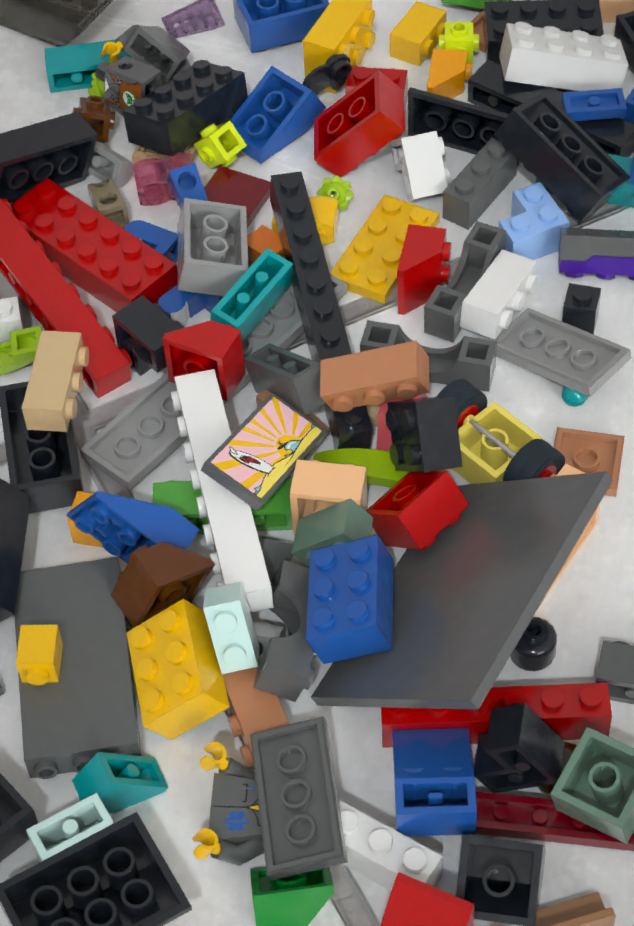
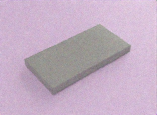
(560, 352)

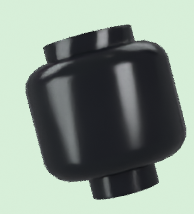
(536, 646)

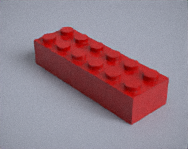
(93, 248)

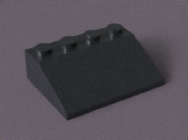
(100, 881)

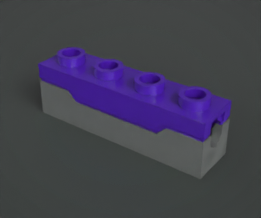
(596, 252)

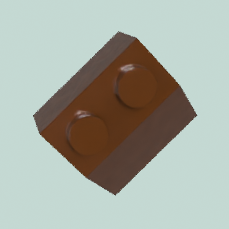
(159, 579)

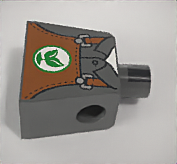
(127, 81)

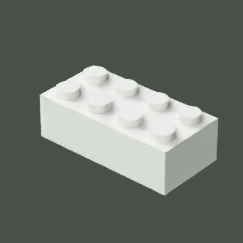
(562, 58)

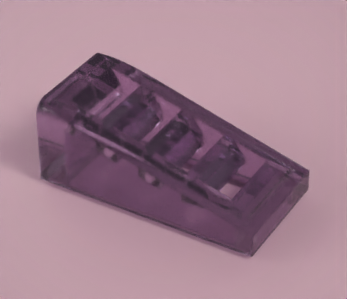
(202, 15)

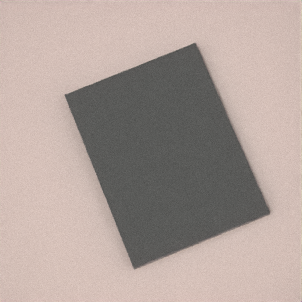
(470, 595)

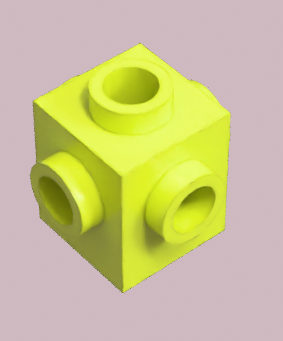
(459, 37)
(219, 144)

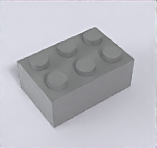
(211, 246)

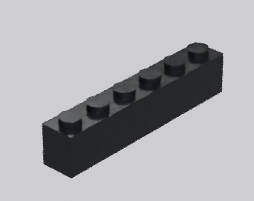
(492, 92)

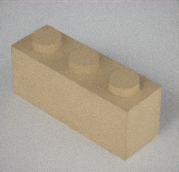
(55, 381)

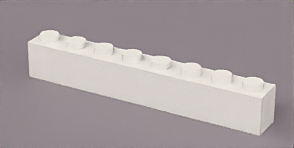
(229, 518)

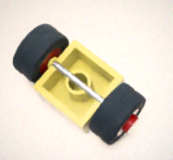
(495, 442)

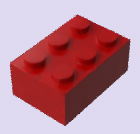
(359, 124)

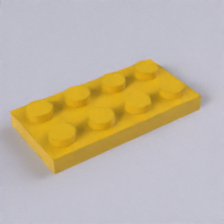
(375, 252)

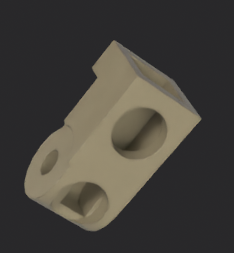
(108, 201)

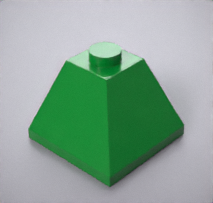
(289, 899)

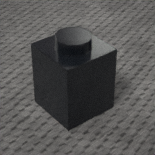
(582, 307)

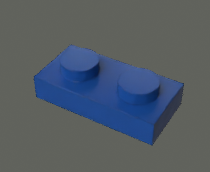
(594, 104)

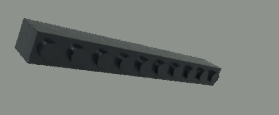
(315, 297)

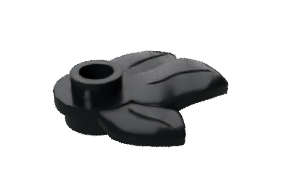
(331, 74)

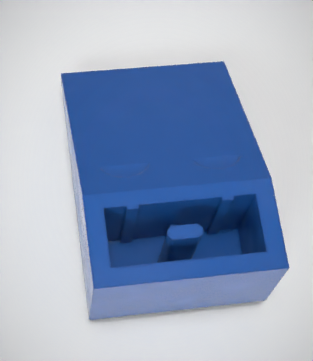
(129, 523)
(434, 782)

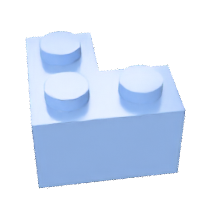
(533, 223)

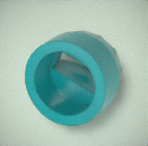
(573, 397)

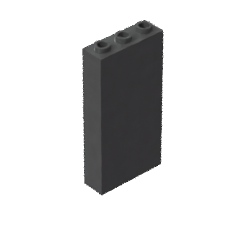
(95, 695)

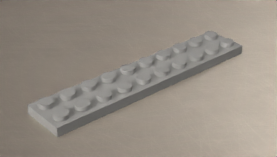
(149, 428)

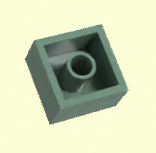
(599, 785)

